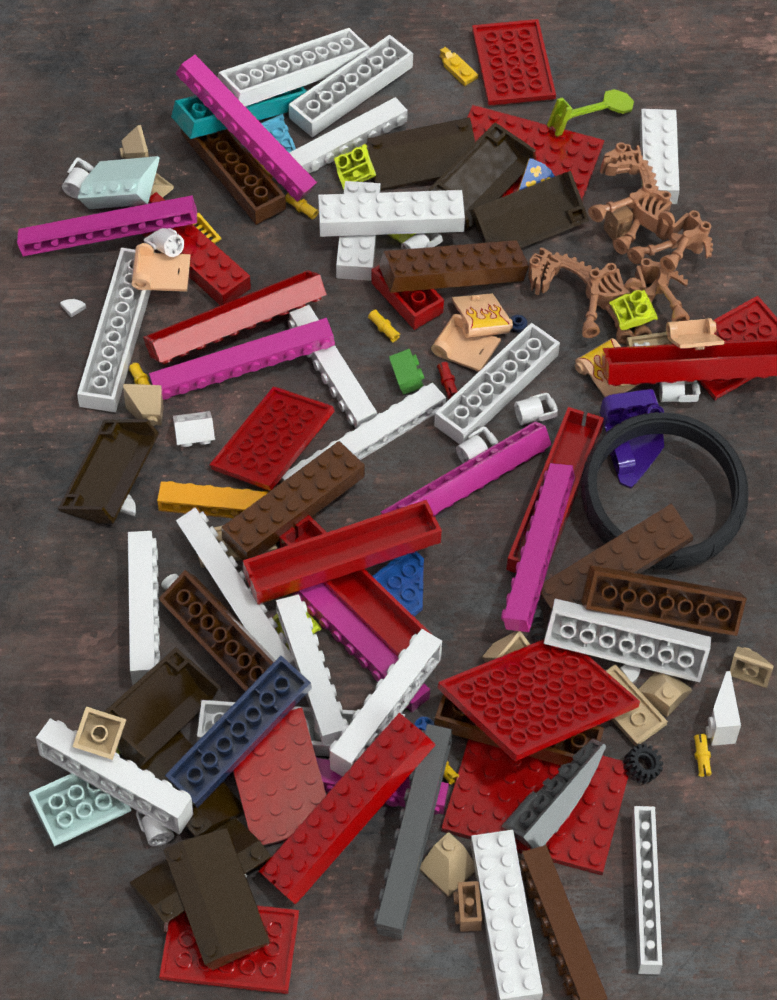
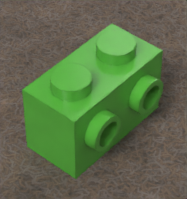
(406, 371)

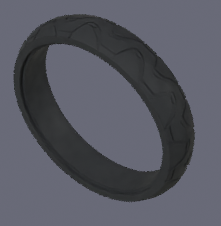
(686, 428)

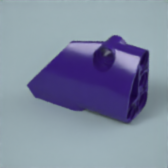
(638, 454)

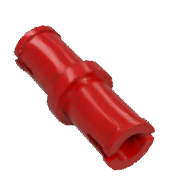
(447, 379)

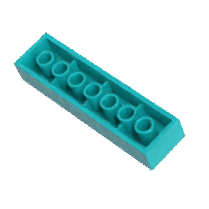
(198, 120)

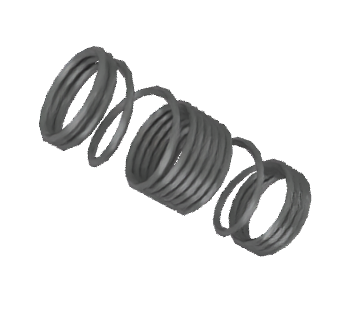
(538, 618)

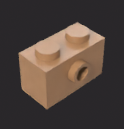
(618, 222)

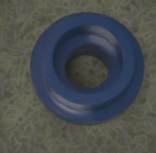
(518, 327)

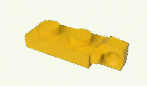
(457, 67)

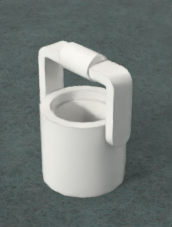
(75, 178)
(421, 240)
(166, 241)
(676, 392)
(531, 409)
(475, 445)
(154, 831)

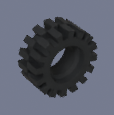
(636, 770)

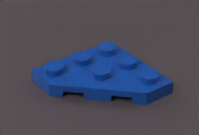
(404, 581)

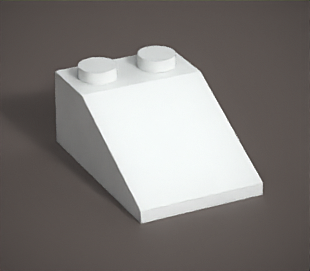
(725, 719)

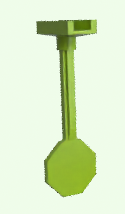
(613, 100)

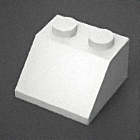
(193, 428)

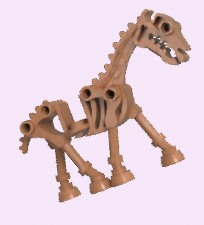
(651, 210)
(607, 286)

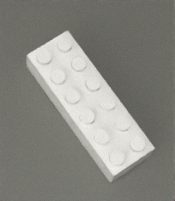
(660, 148)
(356, 252)

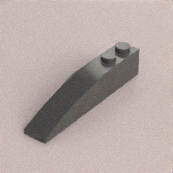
(548, 809)

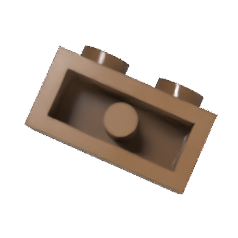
(469, 906)

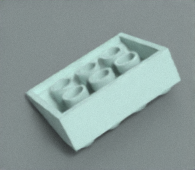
(119, 183)
(74, 807)

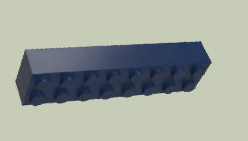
(239, 731)

